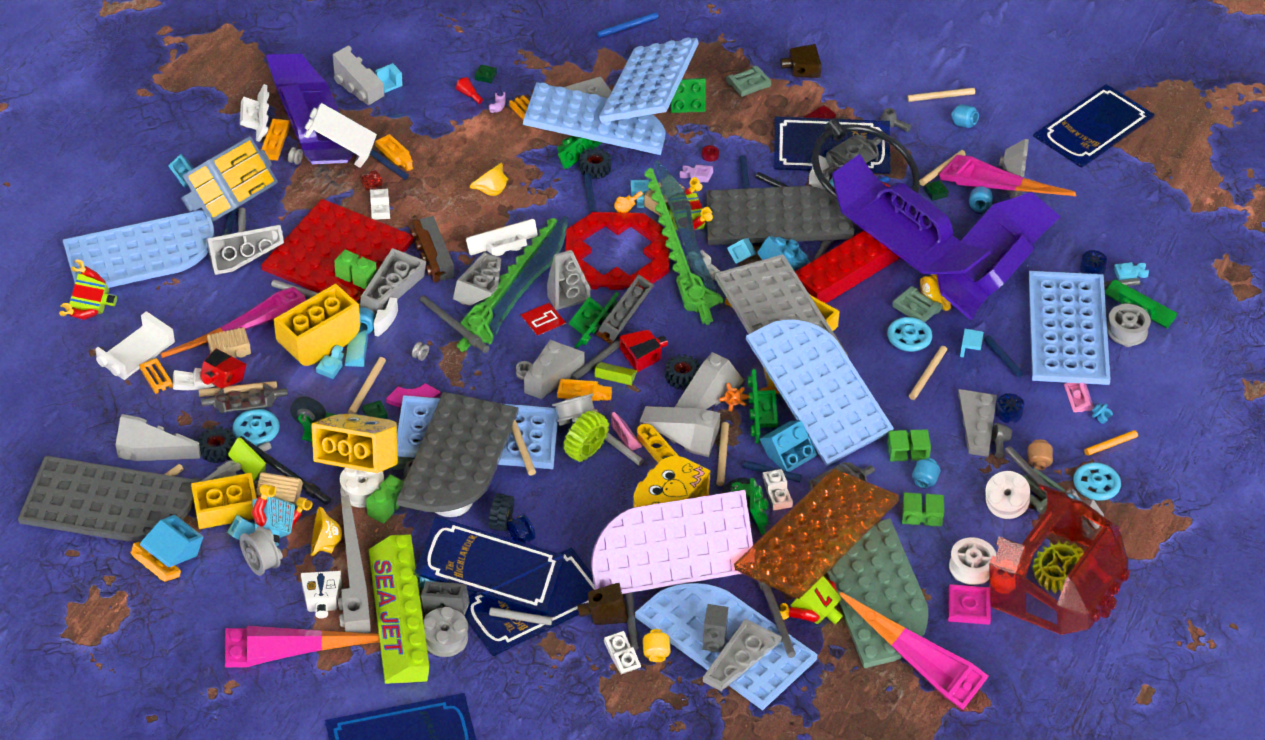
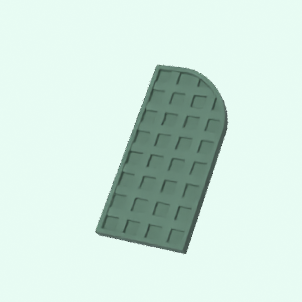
(883, 580)

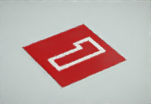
(543, 319)

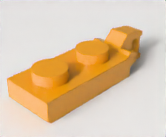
(394, 151)
(573, 388)
(153, 564)

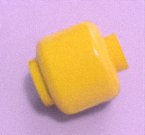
(656, 645)

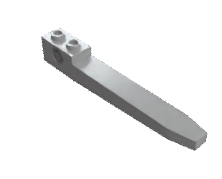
(354, 599)

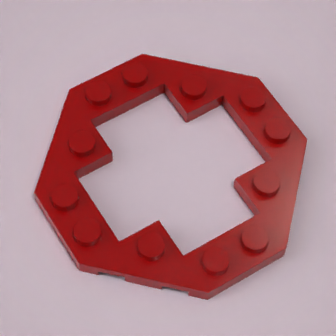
(618, 223)

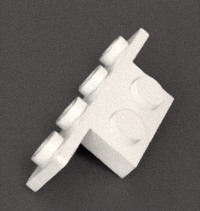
(254, 113)
(502, 239)

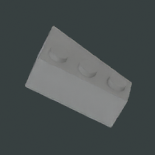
(355, 77)
(553, 364)

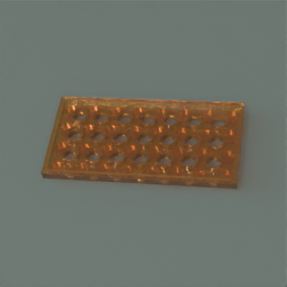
(804, 513)

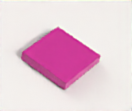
(969, 604)

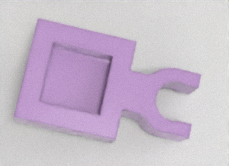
(702, 172)

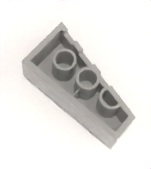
(393, 279)

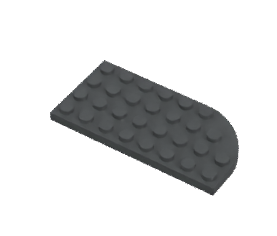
(782, 212)
(457, 454)
(103, 499)

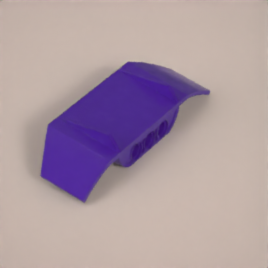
(300, 92)
(902, 221)
(1009, 233)

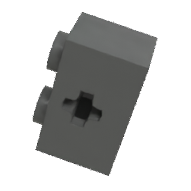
(443, 594)
(715, 628)

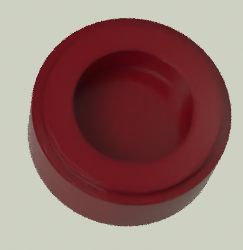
(710, 153)

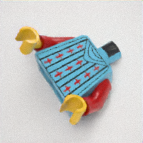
(277, 514)

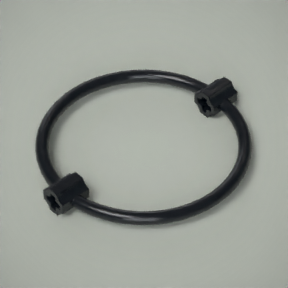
(838, 131)

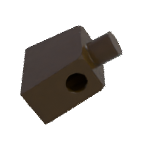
(803, 62)
(605, 605)

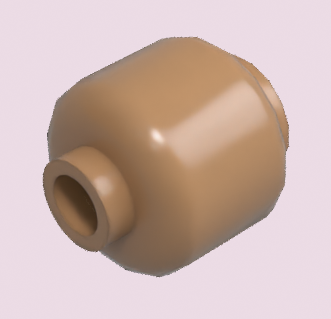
(1040, 454)

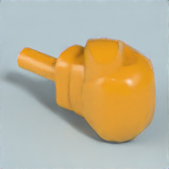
(624, 205)

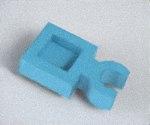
(1129, 271)

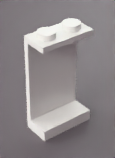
(342, 131)
(137, 348)

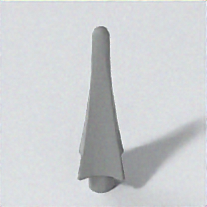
(225, 470)

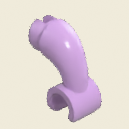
(499, 105)

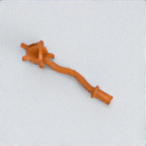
(734, 396)

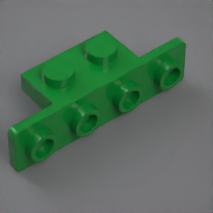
(572, 147)
(1127, 295)
(588, 316)
(764, 407)

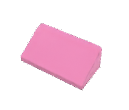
(1080, 396)
(624, 432)

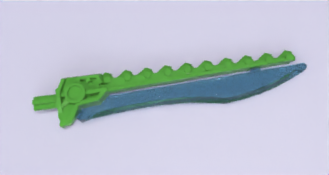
(692, 290)
(480, 318)

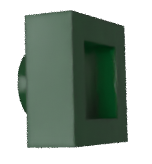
(485, 74)
(936, 190)
(375, 410)

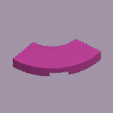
(425, 390)

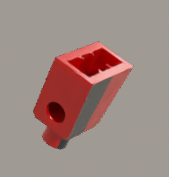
(642, 348)
(222, 369)

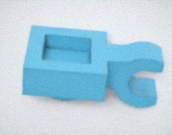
(639, 185)
(330, 365)

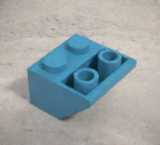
(790, 248)
(789, 445)
(172, 541)

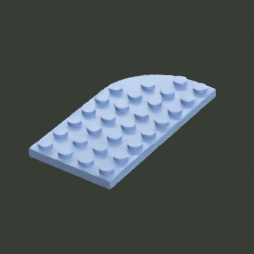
(579, 114)
(143, 248)
(820, 387)
(682, 614)

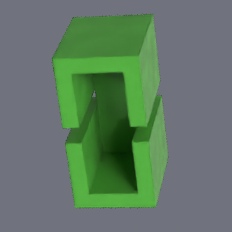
(362, 269)
(916, 441)
(381, 502)
(912, 509)

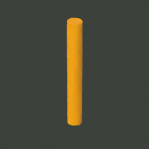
(1111, 442)

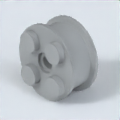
(1128, 324)
(573, 408)
(260, 550)
(445, 632)

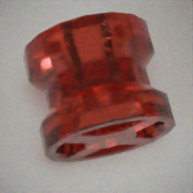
(371, 180)

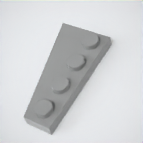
(978, 419)
(741, 652)

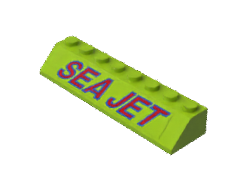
(398, 611)

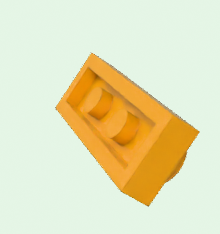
(275, 138)

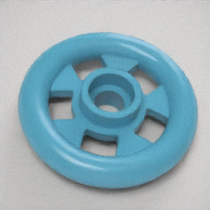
(909, 334)
(266, 416)
(1100, 494)

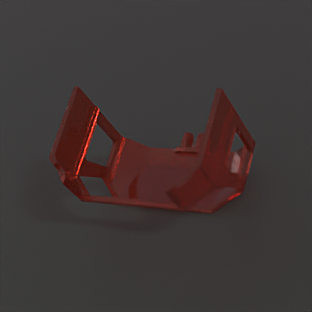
(1089, 585)

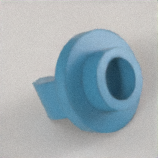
(1101, 410)

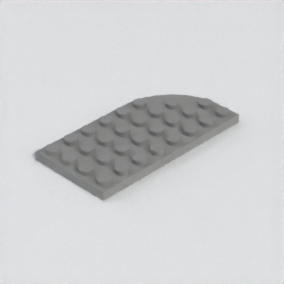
(769, 293)

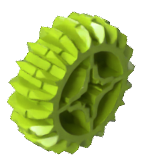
(586, 435)
(1047, 568)

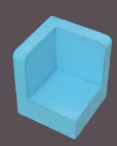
(390, 76)
(741, 250)
(972, 339)
(240, 526)

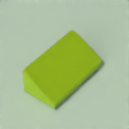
(615, 373)
(247, 458)

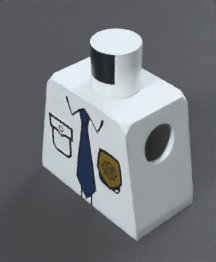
(321, 591)

